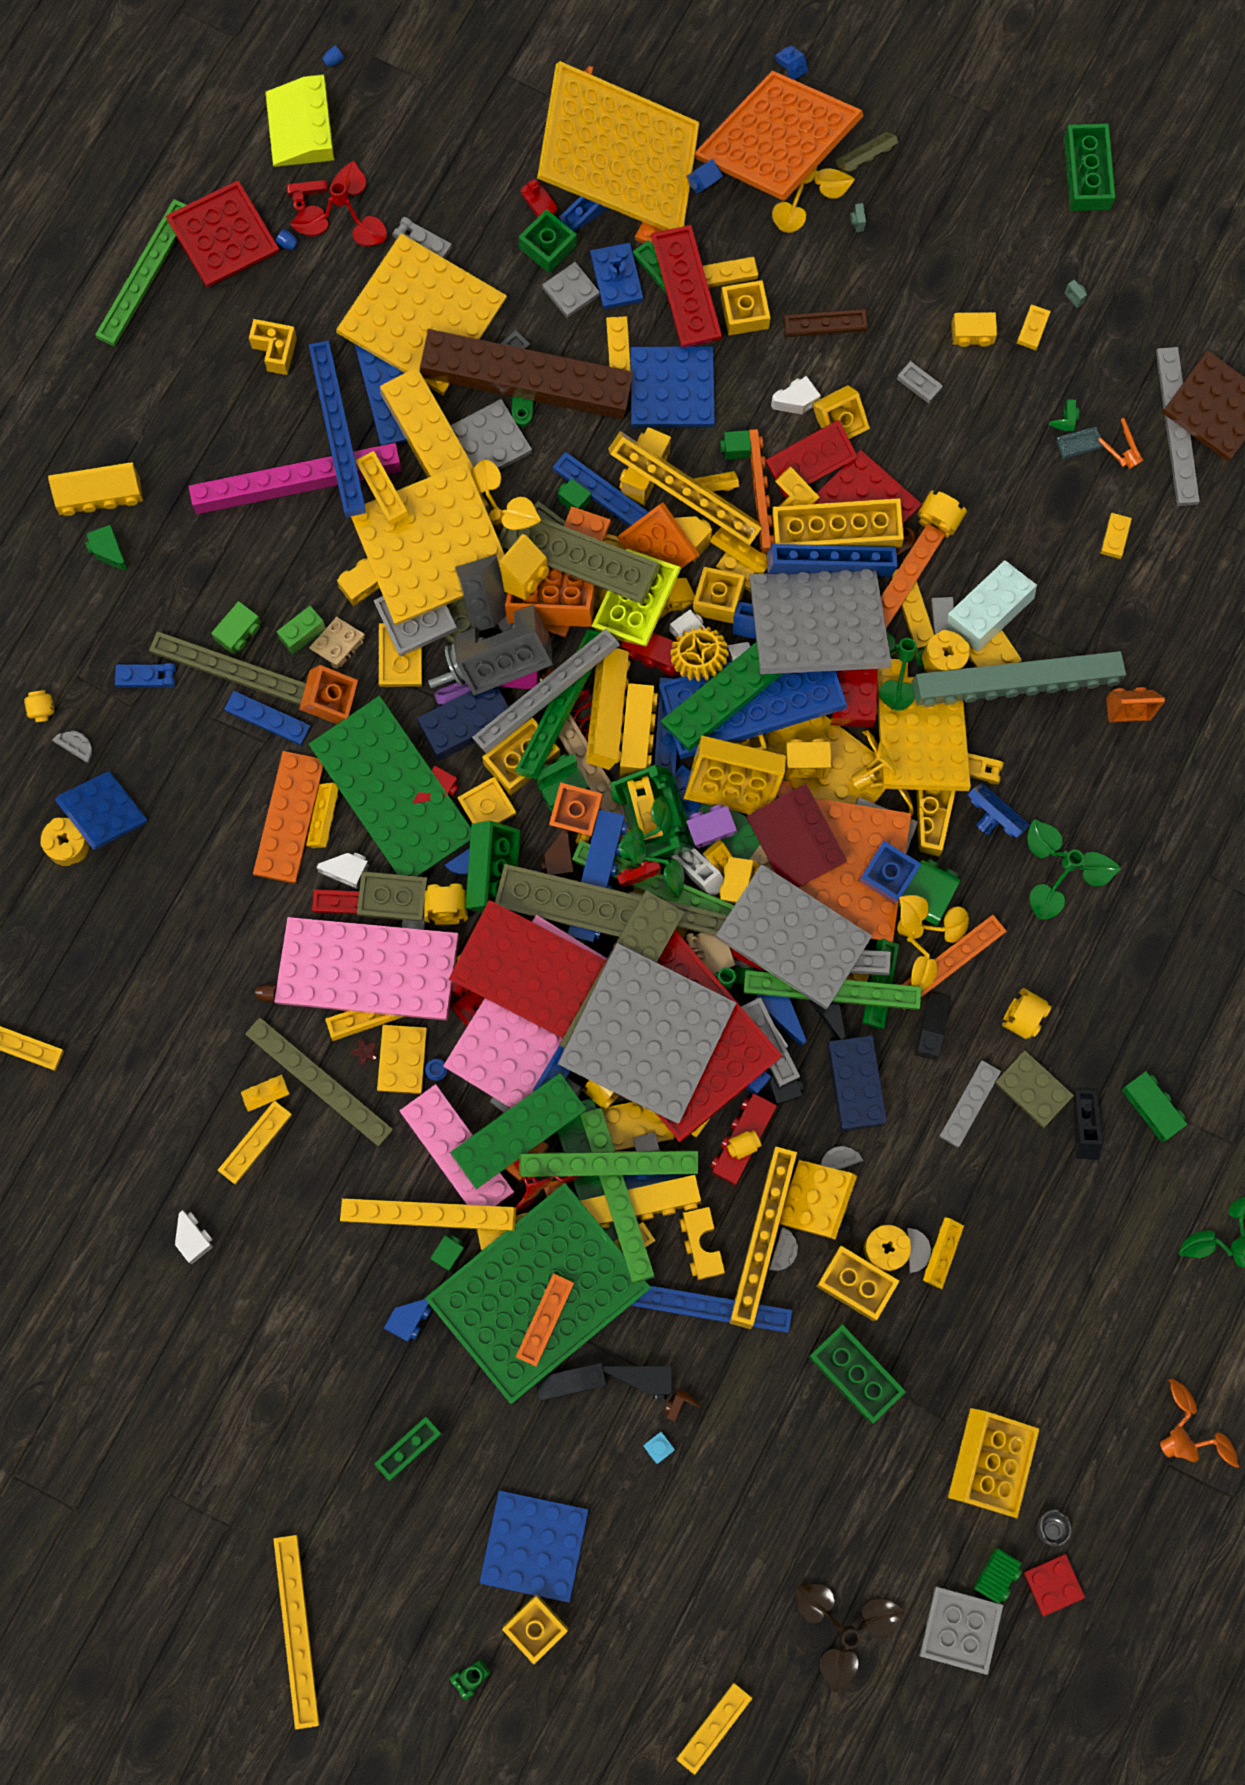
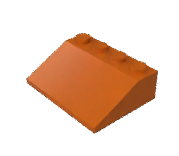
(558, 601)

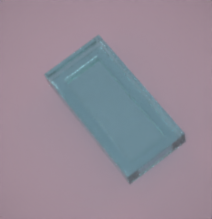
(1079, 442)

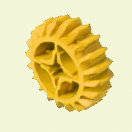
(709, 645)

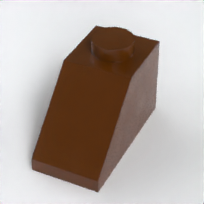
(558, 858)

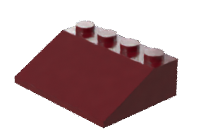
(796, 837)

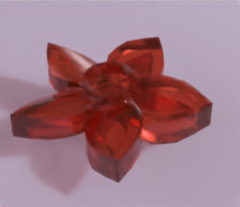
(364, 1052)

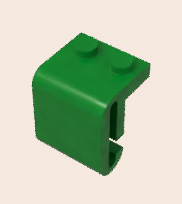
(562, 771)
(935, 887)

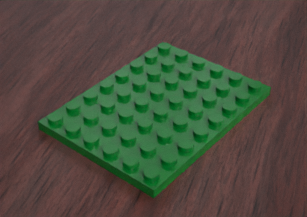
(499, 1290)

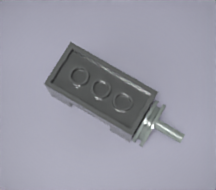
(498, 658)

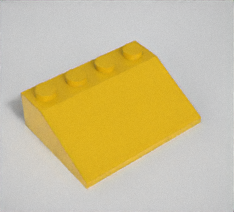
(734, 775)
(993, 1463)

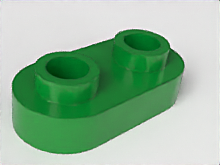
(522, 405)

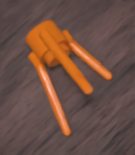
(1132, 456)

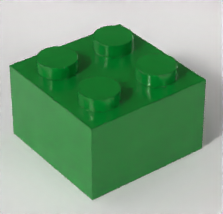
(548, 241)

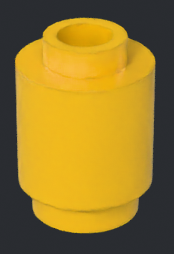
(743, 1144)

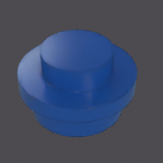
(435, 1069)

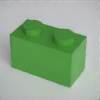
(236, 628)
(301, 630)

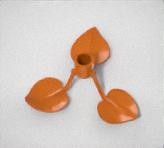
(1179, 1443)

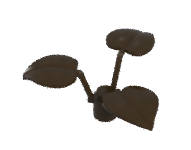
(880, 1620)

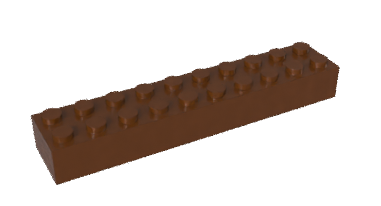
(525, 374)

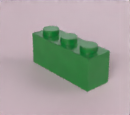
(1154, 1106)
(408, 1449)

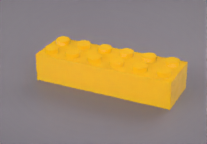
(423, 423)
(840, 524)

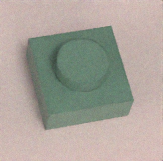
(858, 217)
(1076, 293)

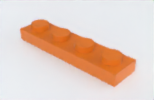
(544, 1319)

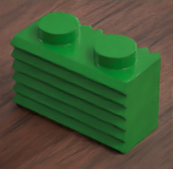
(997, 1576)

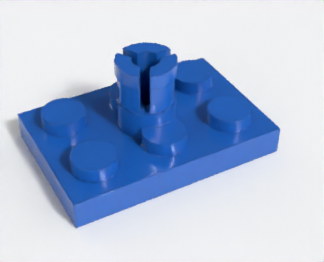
(616, 276)
(996, 812)

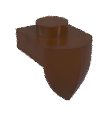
(908, 542)
(673, 1407)

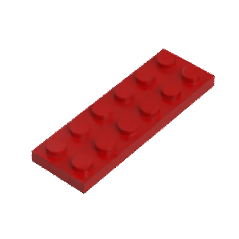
(686, 286)

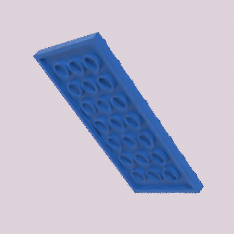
(782, 704)

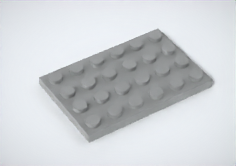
(793, 936)

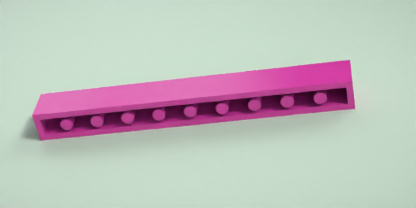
(281, 481)

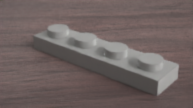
(784, 1069)
(969, 1104)

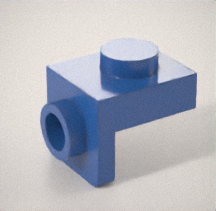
(793, 61)

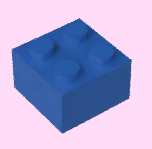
(889, 872)

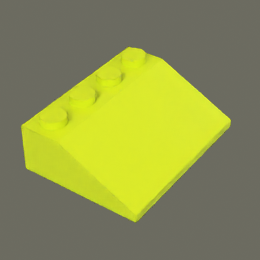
(300, 122)
(636, 621)

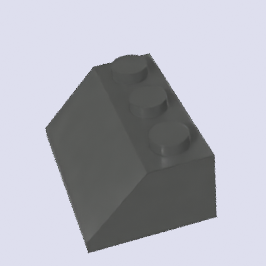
(482, 592)

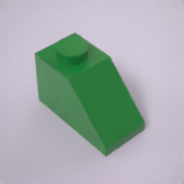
(105, 547)

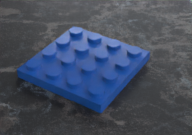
(672, 387)
(534, 1546)

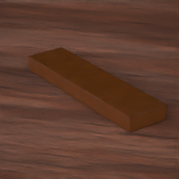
(825, 323)

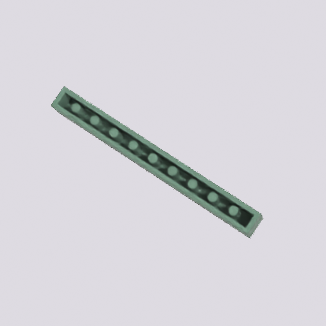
(1018, 679)

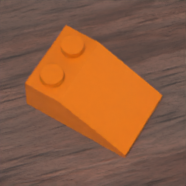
(1133, 705)

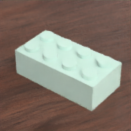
(991, 605)

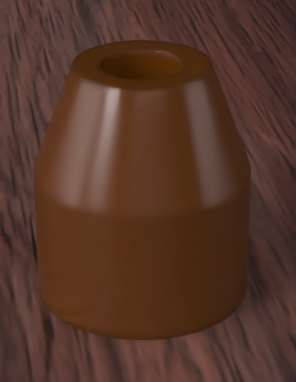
(266, 993)

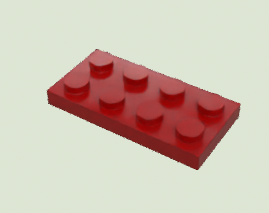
(814, 454)

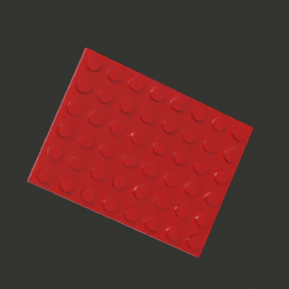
(739, 1056)

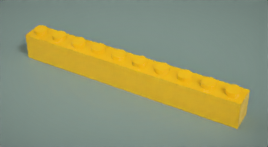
(645, 1200)

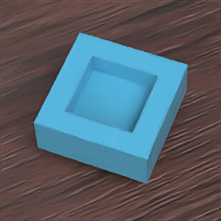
(658, 1447)

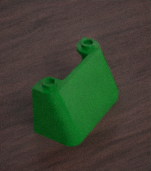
(662, 784)

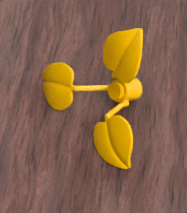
(832, 185)
(520, 510)
(867, 775)
(913, 911)

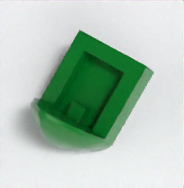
(1071, 414)

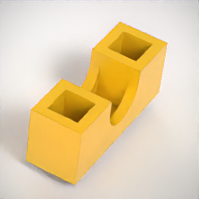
(704, 1263)

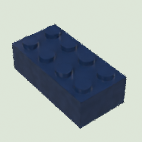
(456, 722)
(856, 1083)

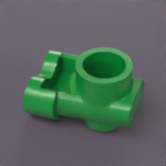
(466, 1680)

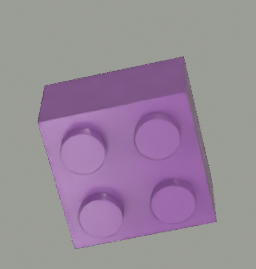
(712, 826)

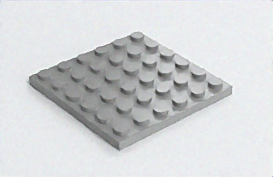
(819, 622)
(647, 1033)

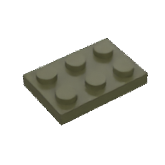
(392, 896)
(1034, 1089)

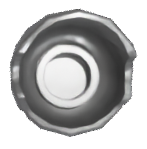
(1054, 1528)

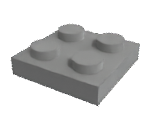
(571, 290)

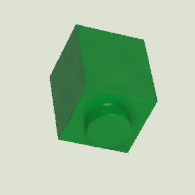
(736, 445)
(574, 495)
(448, 1252)

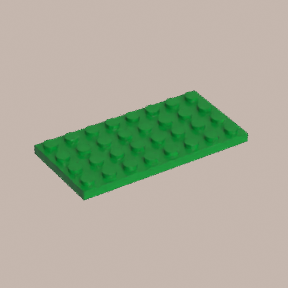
(380, 778)

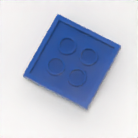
(101, 810)

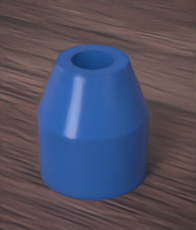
(333, 57)
(286, 240)

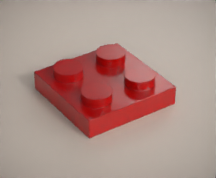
(1053, 1585)

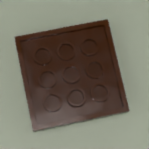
(1211, 406)

